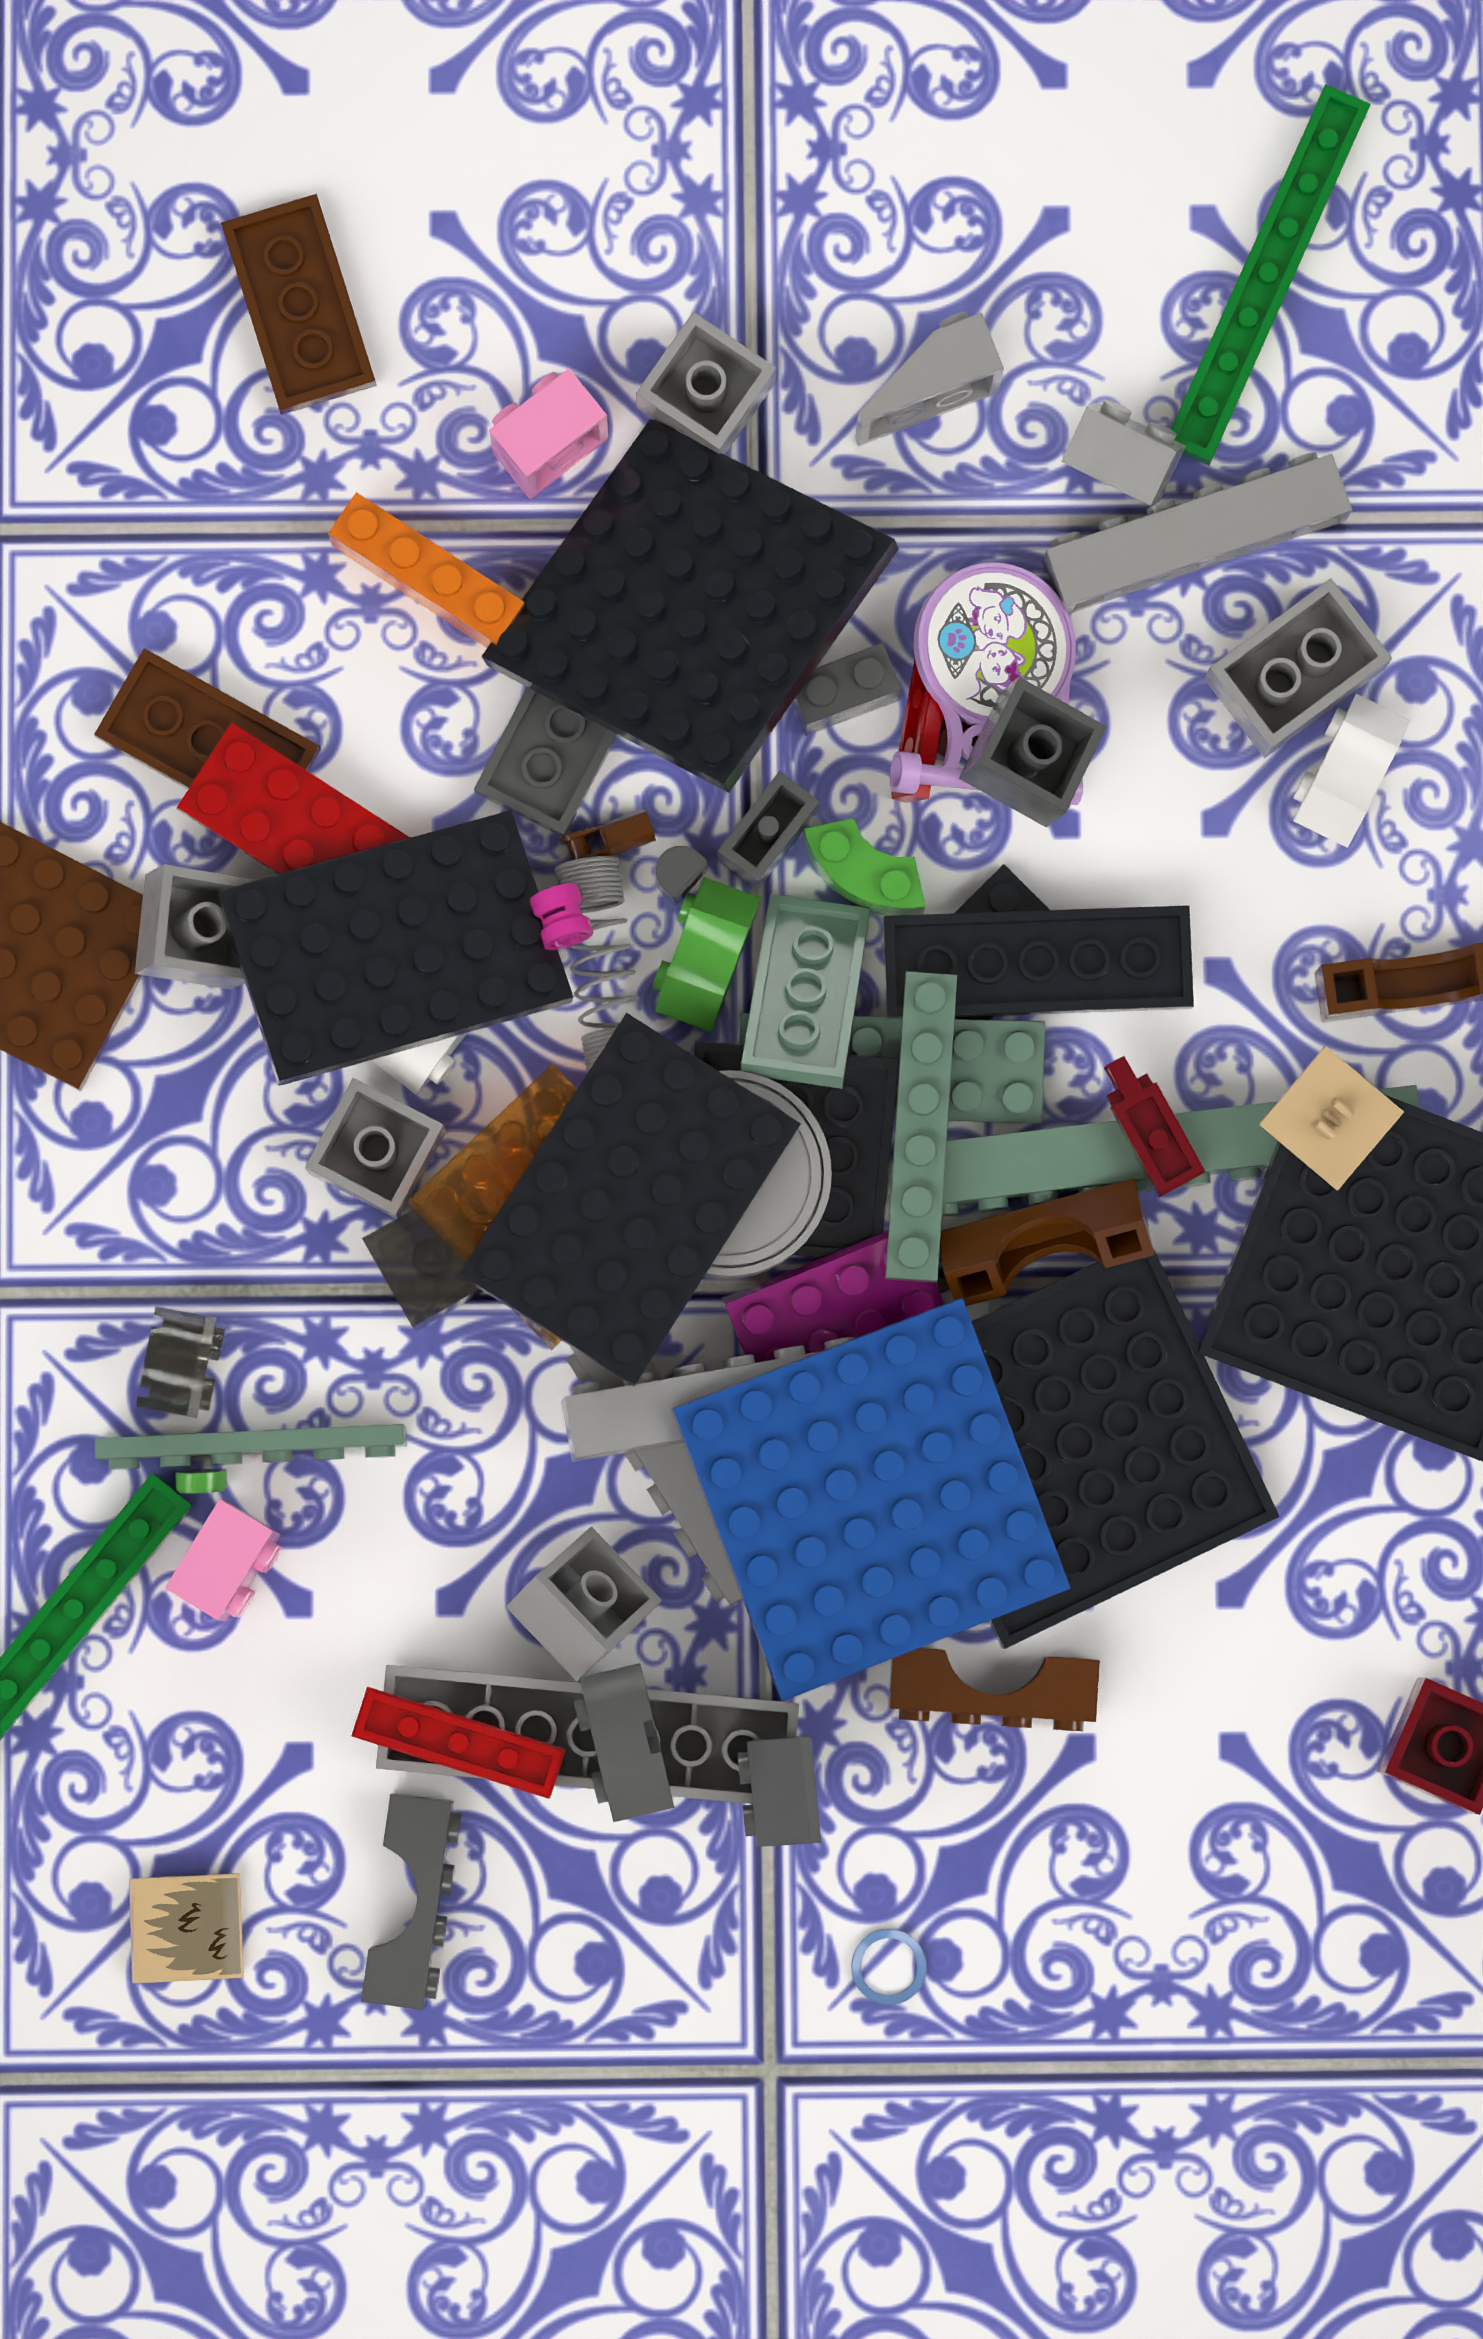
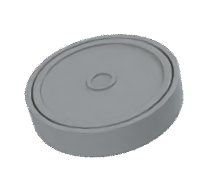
(790, 1197)

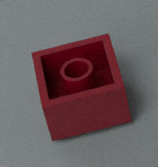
(1439, 1746)

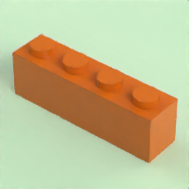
(424, 571)

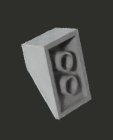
(943, 374)

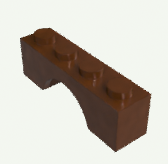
(1400, 984)
(990, 1252)
(1058, 1691)

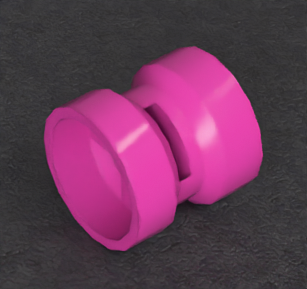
(561, 916)

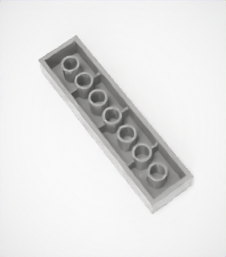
(695, 1731)

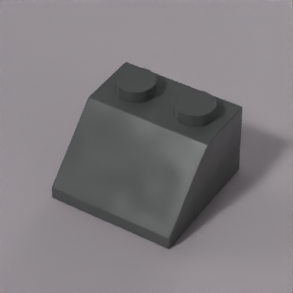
(782, 1791)

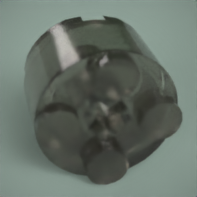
(179, 1361)

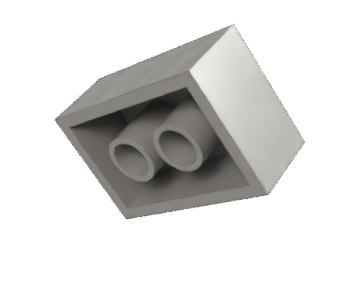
(1297, 668)

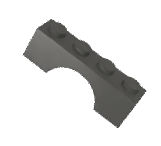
(401, 1969)

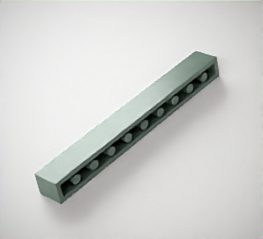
(1098, 1155)

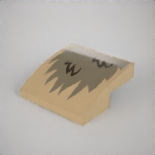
(186, 1928)

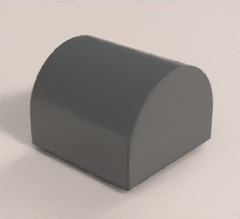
(679, 872)

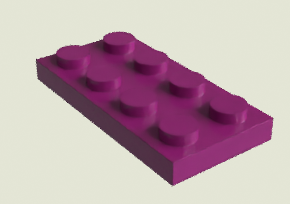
(826, 1302)

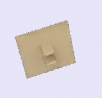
(1331, 1118)

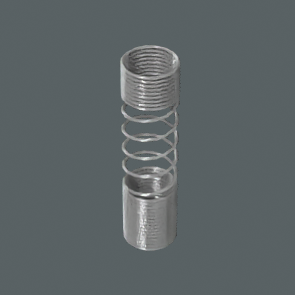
(600, 890)

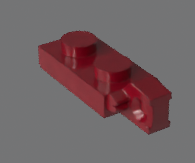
(1151, 1129)

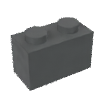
(847, 689)
(768, 830)

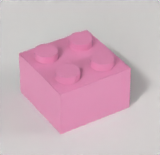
(548, 432)
(225, 1562)

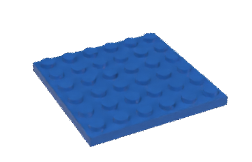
(871, 1499)

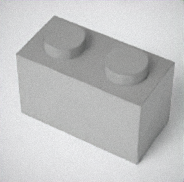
(1124, 452)

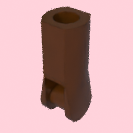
(617, 836)

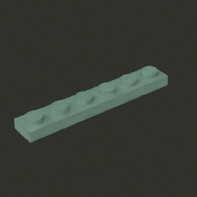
(921, 1127)
(228, 1447)

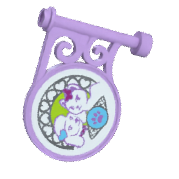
(971, 644)

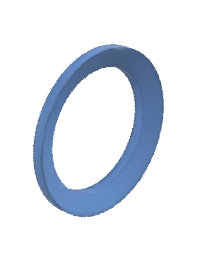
(895, 1998)

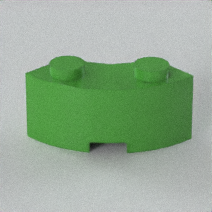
(861, 872)
(706, 954)

